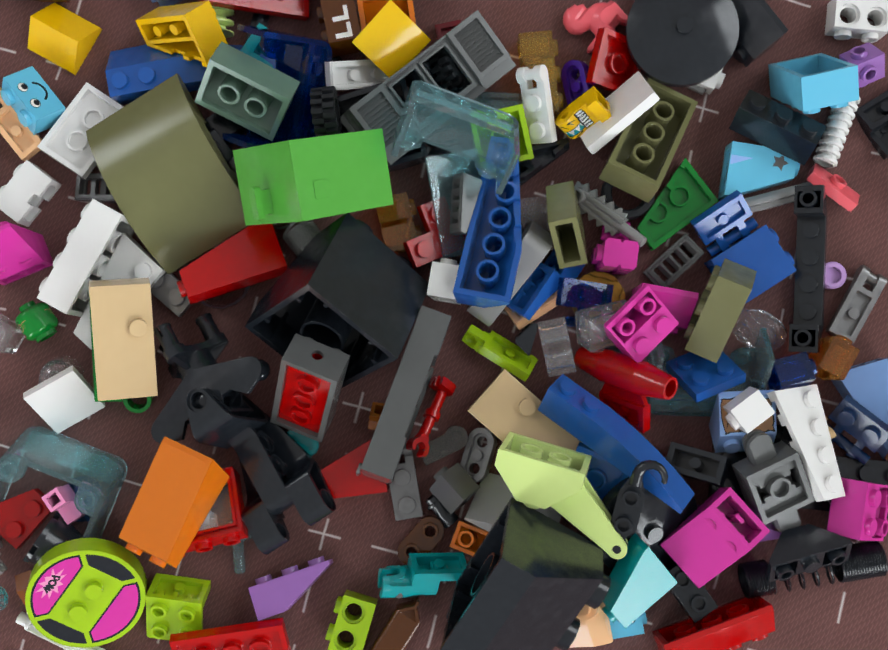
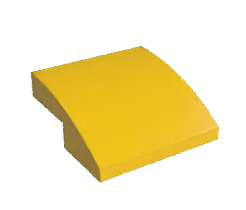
(391, 39)

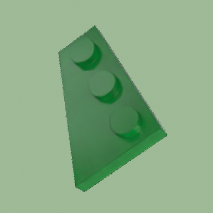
(676, 205)

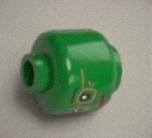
(37, 321)

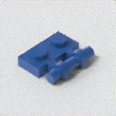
(720, 219)

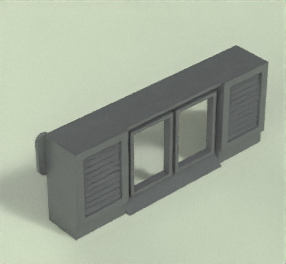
(471, 47)
(405, 396)

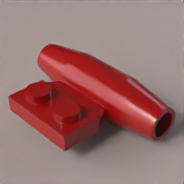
(627, 383)

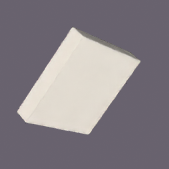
(63, 399)

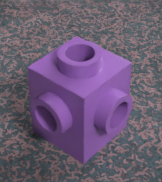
(869, 61)

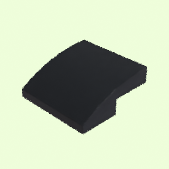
(874, 122)

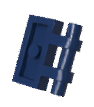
(862, 425)

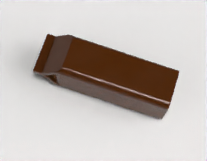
(399, 627)

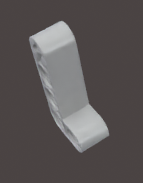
(535, 246)

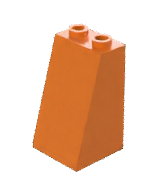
(172, 503)

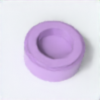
(835, 275)

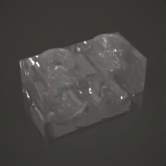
(556, 347)

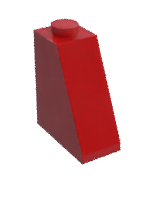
(342, 476)

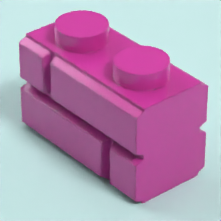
(615, 256)

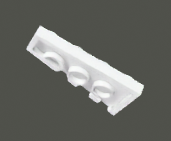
(127, 262)
(807, 425)

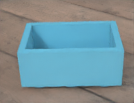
(814, 82)

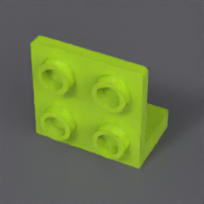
(175, 605)

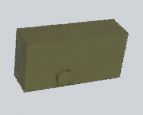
(649, 144)

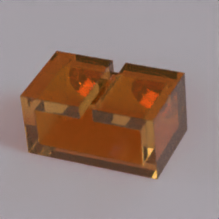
(398, 222)
(834, 357)

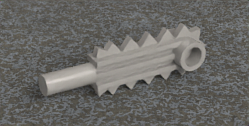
(605, 213)

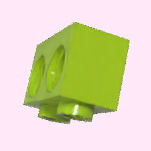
(357, 625)

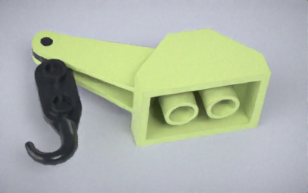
(556, 477)

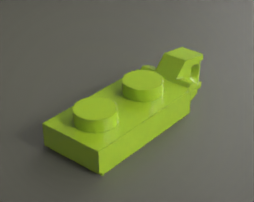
(500, 351)

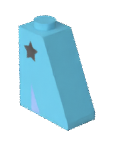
(754, 169)

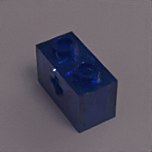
(792, 372)

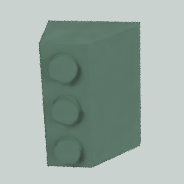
(246, 91)

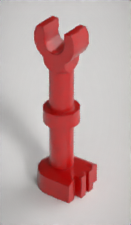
(443, 389)

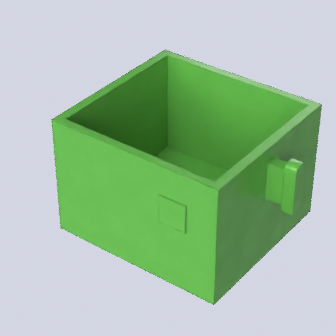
(313, 177)

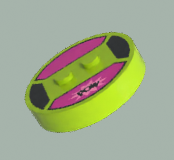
(86, 592)

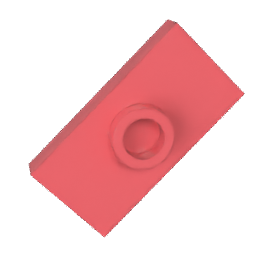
(835, 187)

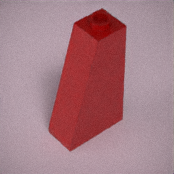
(234, 264)

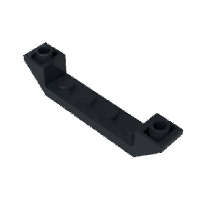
(811, 267)

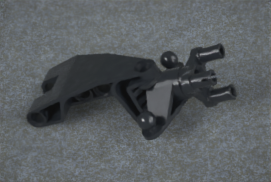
(220, 415)

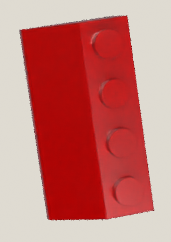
(720, 629)

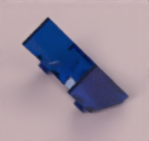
(300, 59)

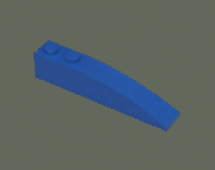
(141, 68)
(491, 246)
(612, 438)

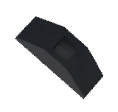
(806, 550)

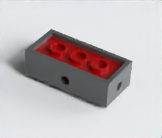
(309, 387)

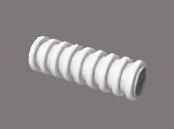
(835, 134)

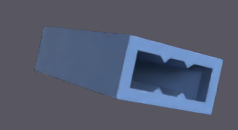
(869, 387)

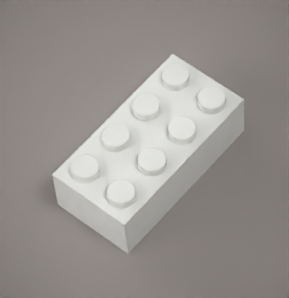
(83, 258)

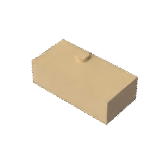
(123, 338)
(512, 408)

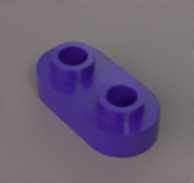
(574, 86)

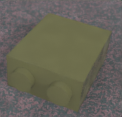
(566, 225)

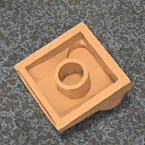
(593, 628)

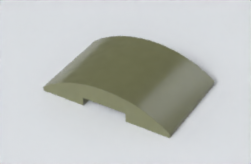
(168, 175)

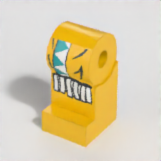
(583, 113)

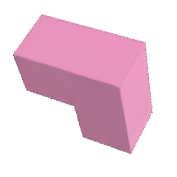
(62, 499)

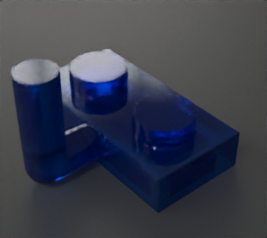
(582, 295)

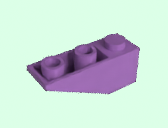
(280, 594)

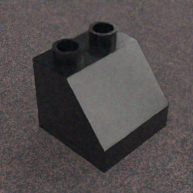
(345, 295)
(525, 586)

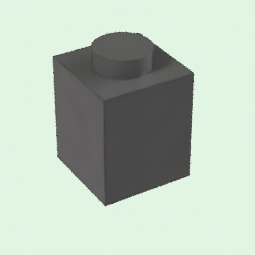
(453, 487)

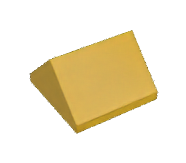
(61, 37)

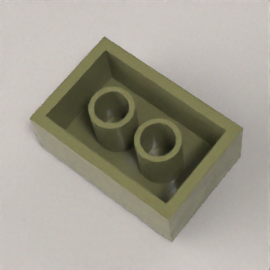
(719, 309)

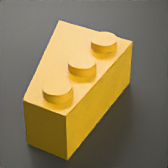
(183, 29)

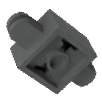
(772, 480)

